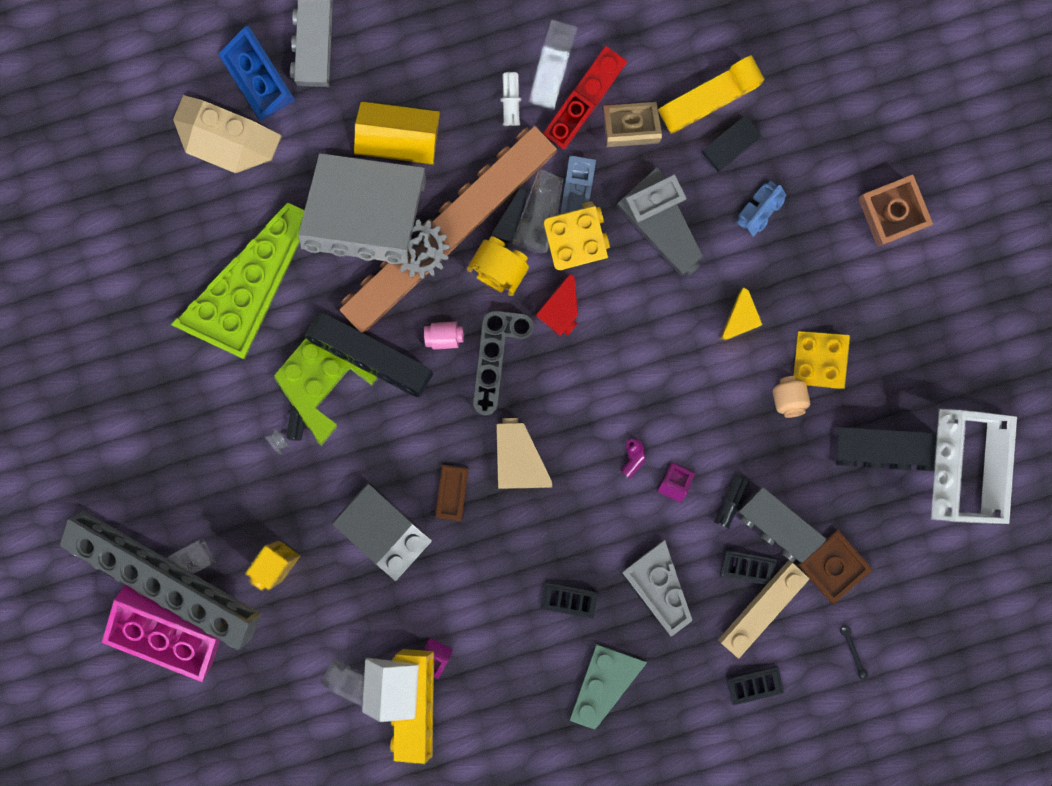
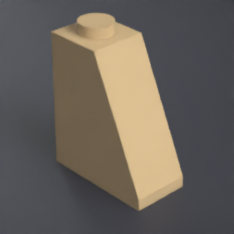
(518, 459)

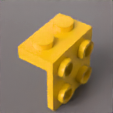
(576, 237)

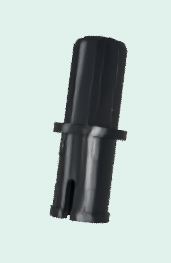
(295, 425)
(731, 501)

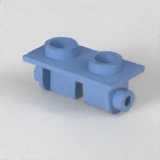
(756, 218)

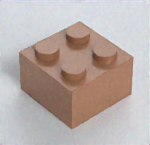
(895, 210)

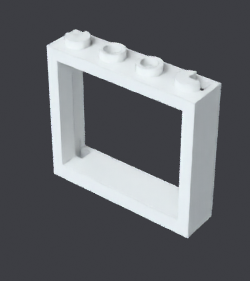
(997, 467)

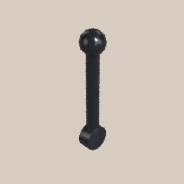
(846, 632)

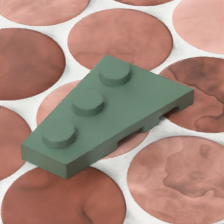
(604, 684)

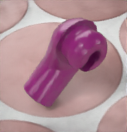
(636, 457)

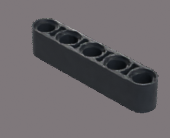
(369, 354)

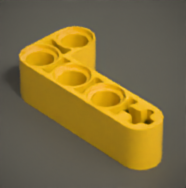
(712, 95)

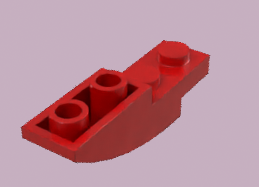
(585, 97)

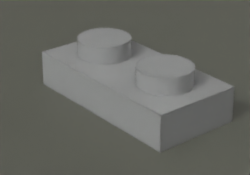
(656, 199)

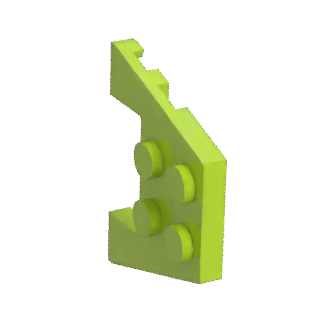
(309, 379)

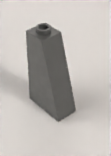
(666, 231)

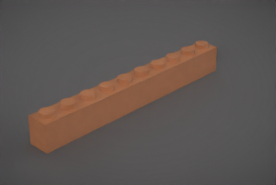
(456, 222)

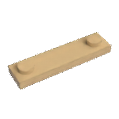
(763, 609)

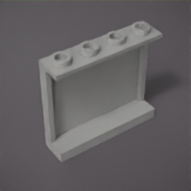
(361, 208)

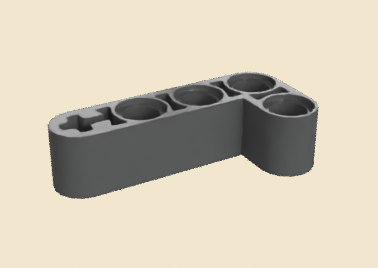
(495, 364)

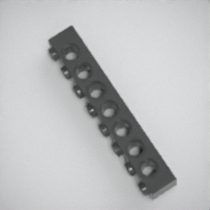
(160, 580)

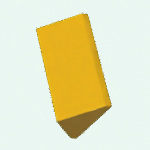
(396, 133)

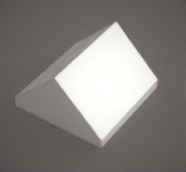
(390, 690)

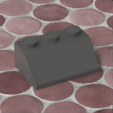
(780, 525)

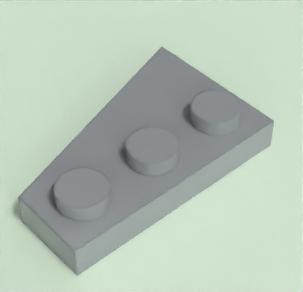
(659, 587)

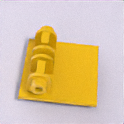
(822, 359)

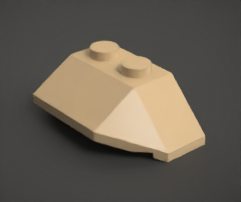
(223, 136)

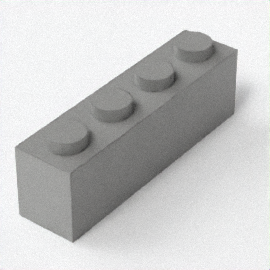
(312, 43)

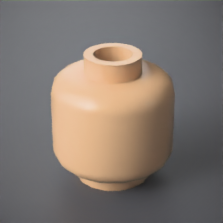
(791, 397)

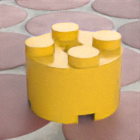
(499, 266)

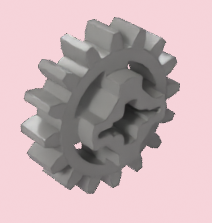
(432, 253)

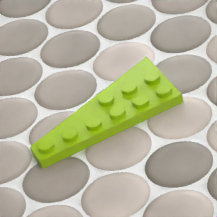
(240, 296)

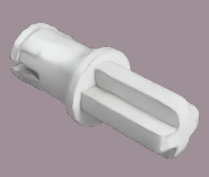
(510, 99)

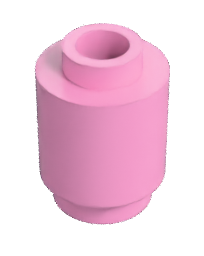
(443, 335)

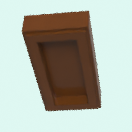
(451, 493)

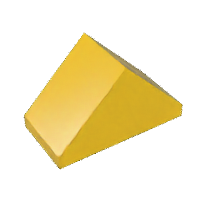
(742, 317)

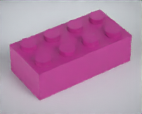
(159, 635)

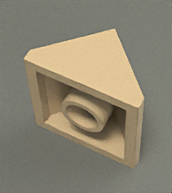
(632, 124)

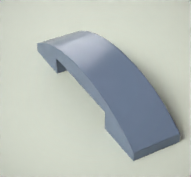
(578, 183)

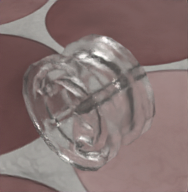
(277, 441)

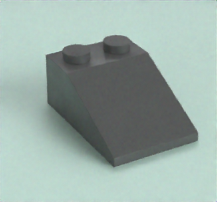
(382, 531)

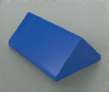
(255, 74)

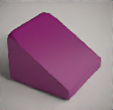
(676, 482)
(441, 655)

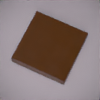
(835, 567)

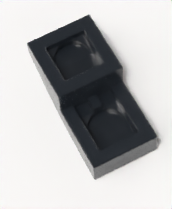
(731, 144)

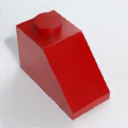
(561, 309)

